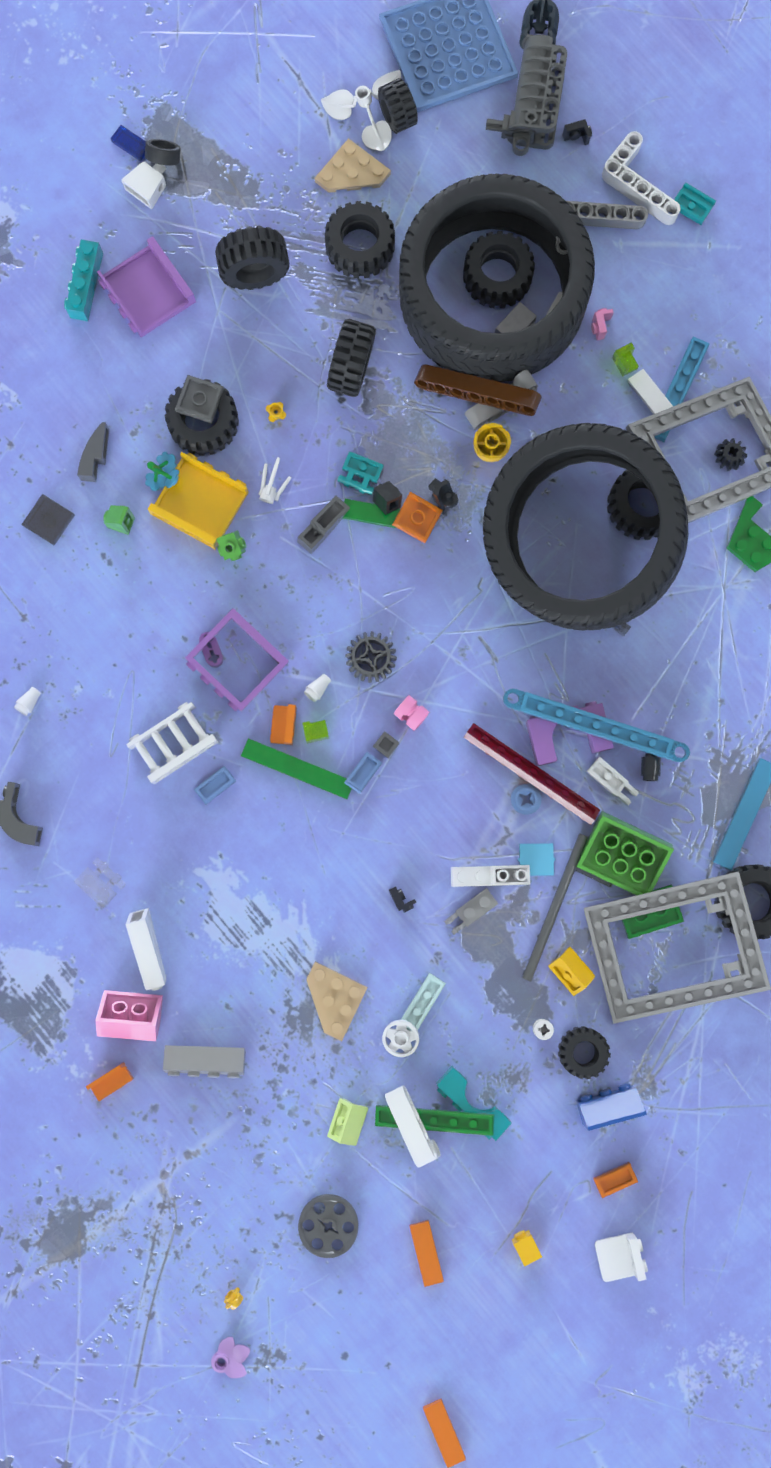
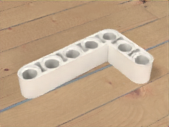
(638, 183)

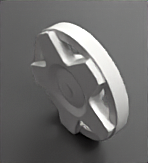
(400, 1038)

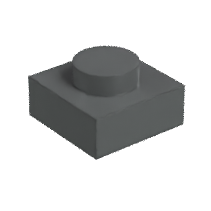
(386, 744)

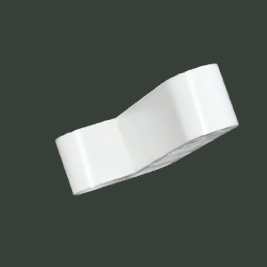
(411, 1127)

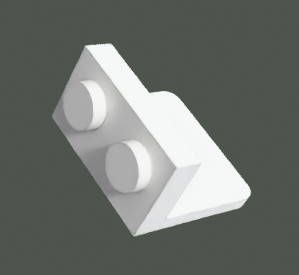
(621, 1257)

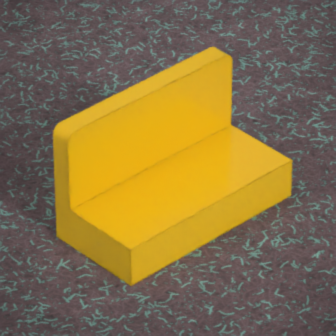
(572, 971)

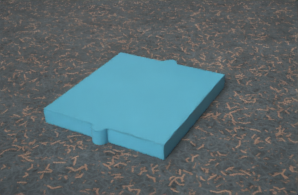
(539, 857)

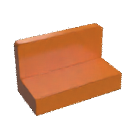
(283, 724)
(110, 1081)

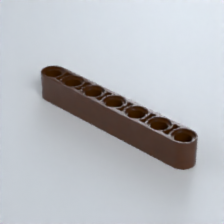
(478, 390)

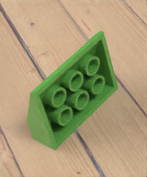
(624, 855)

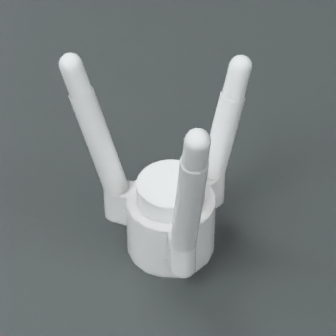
(268, 493)

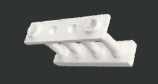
(189, 751)

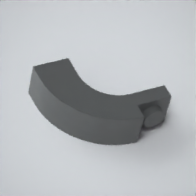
(10, 821)

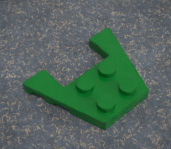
(749, 540)

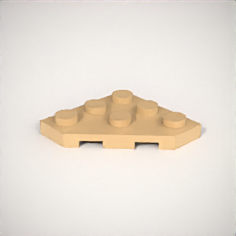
(351, 170)
(334, 998)

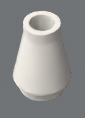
(316, 689)
(27, 702)

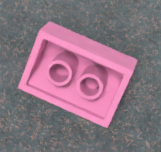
(129, 1015)

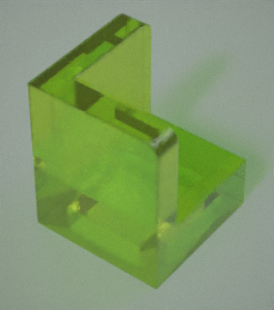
(624, 359)
(315, 731)

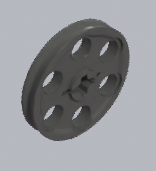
(329, 1235)

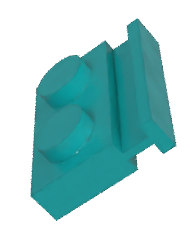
(694, 203)

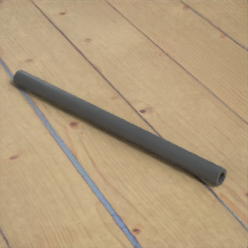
(555, 907)

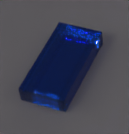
(129, 142)

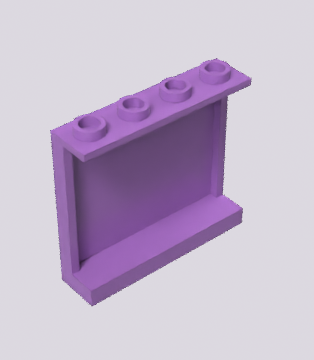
(147, 289)

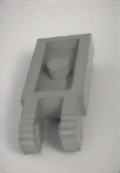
(473, 910)

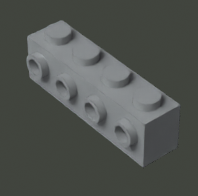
(204, 1060)

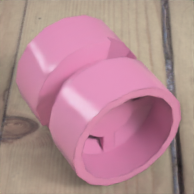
(411, 712)

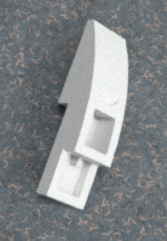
(490, 875)

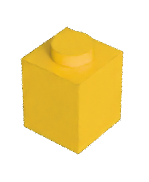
(526, 1247)

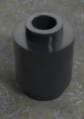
(650, 767)

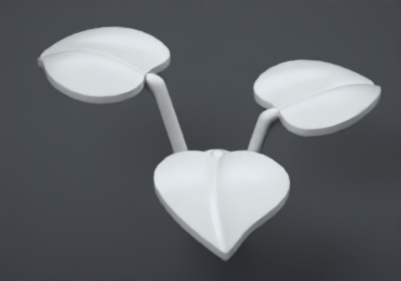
(339, 107)

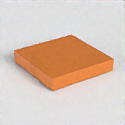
(417, 517)

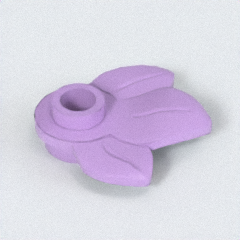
(234, 1357)

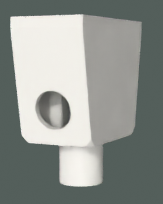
(146, 183)

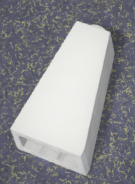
(146, 949)

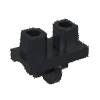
(443, 494)

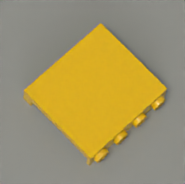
(200, 501)

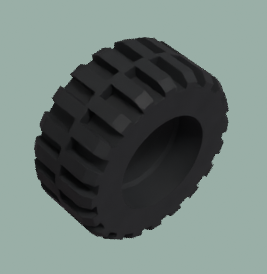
(366, 218)
(498, 247)
(252, 258)
(351, 357)
(206, 440)
(624, 515)
(759, 875)

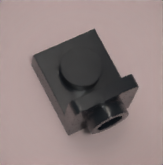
(577, 129)
(398, 897)

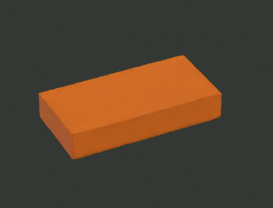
(615, 1180)

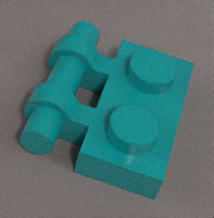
(363, 468)

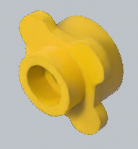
(275, 407)
(233, 1299)

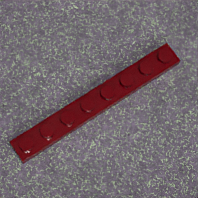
(532, 773)

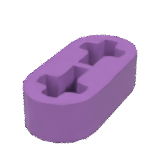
(207, 651)

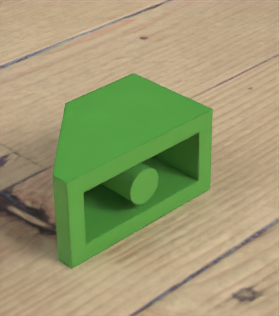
(119, 519)

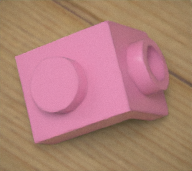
(598, 325)

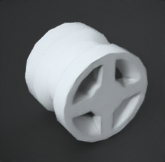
(539, 1029)

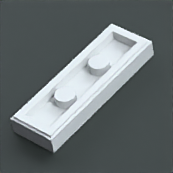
(649, 392)

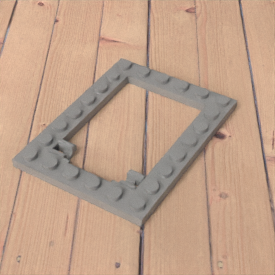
(748, 403)
(732, 899)

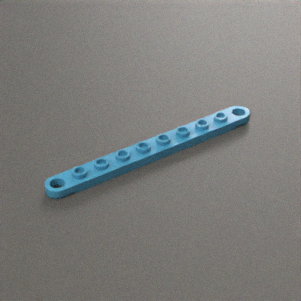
(596, 725)

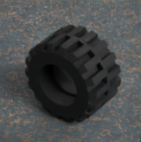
(397, 105)
(600, 1057)

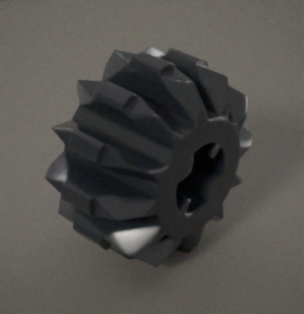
(729, 461)

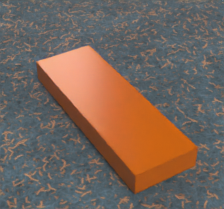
(426, 1253)
(444, 1433)

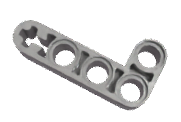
(483, 414)

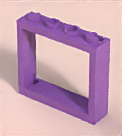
(219, 689)

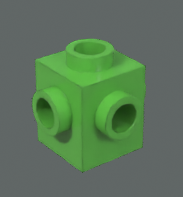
(231, 546)

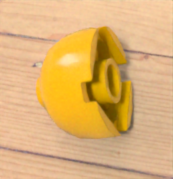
(491, 442)

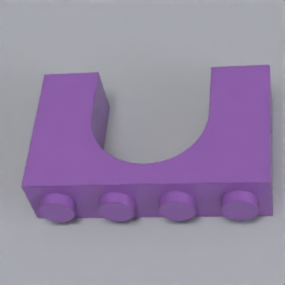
(541, 732)

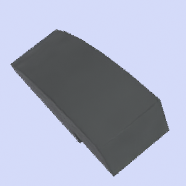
(94, 454)
(323, 524)

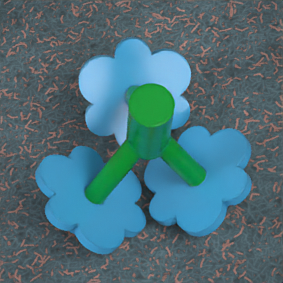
(167, 478)

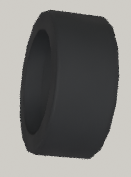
(162, 152)

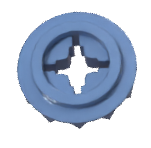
(535, 798)

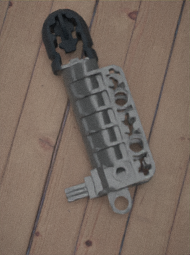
(533, 97)

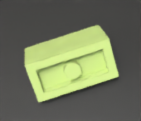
(347, 1122)

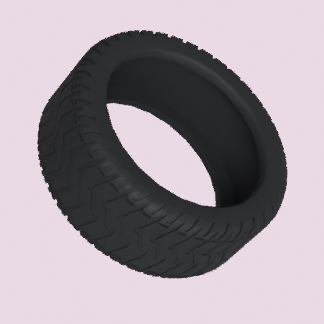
(507, 205)
(554, 452)

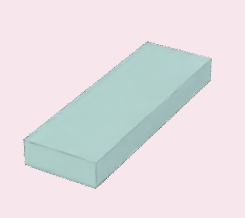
(423, 1000)

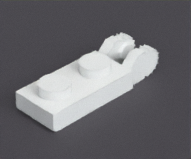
(611, 780)

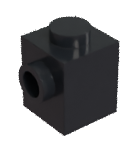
(387, 497)

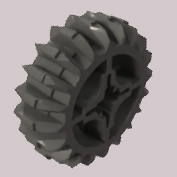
(362, 659)

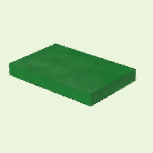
(652, 921)

